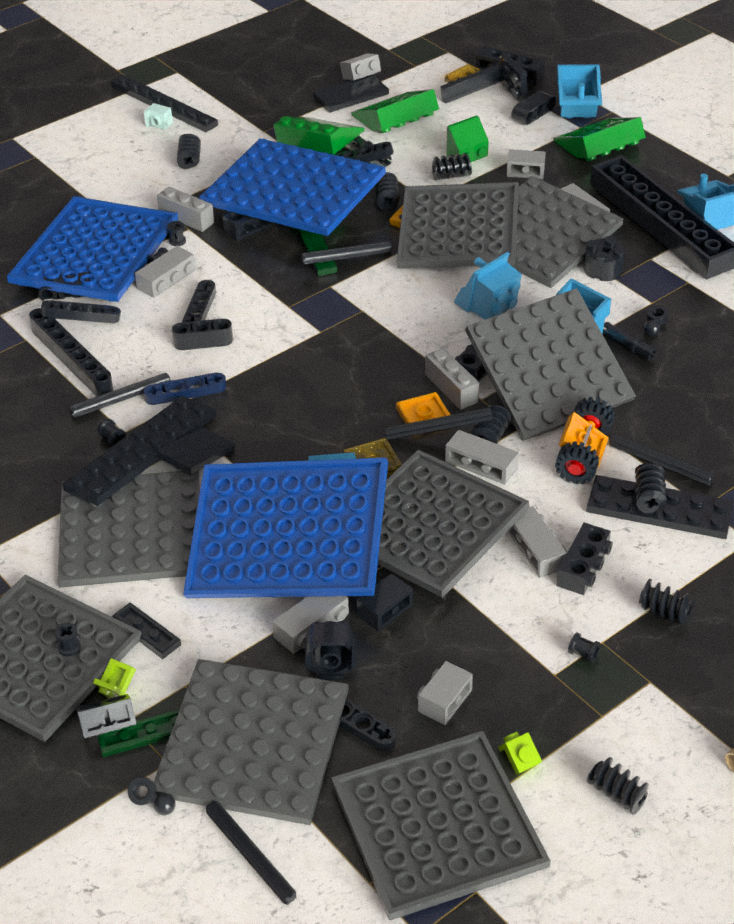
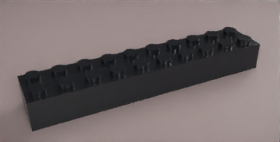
(664, 216)

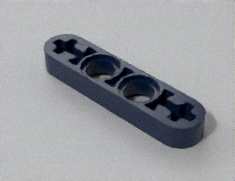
(215, 383)

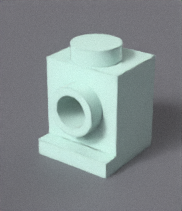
(158, 116)

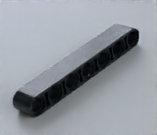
(71, 353)

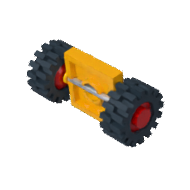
(584, 440)

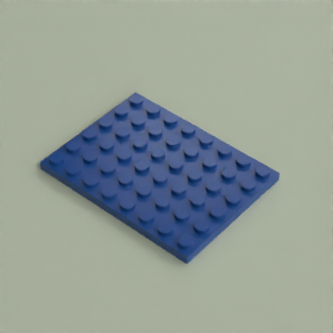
(293, 186)
(97, 239)
(287, 529)

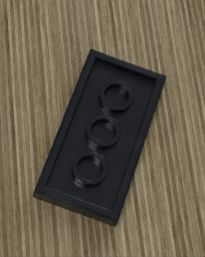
(350, 93)

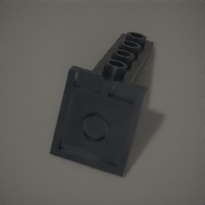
(507, 71)

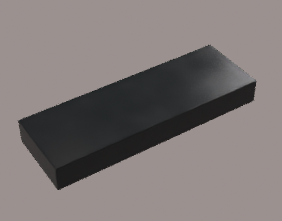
(153, 635)

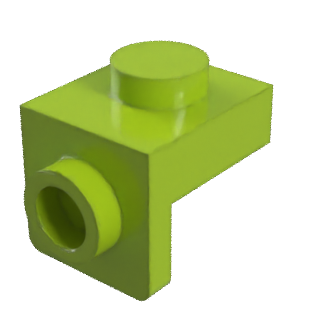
(115, 679)
(520, 751)

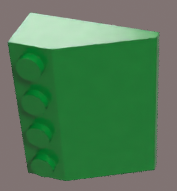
(398, 110)
(315, 133)
(602, 137)

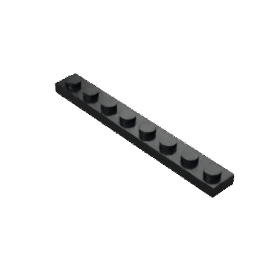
(178, 109)

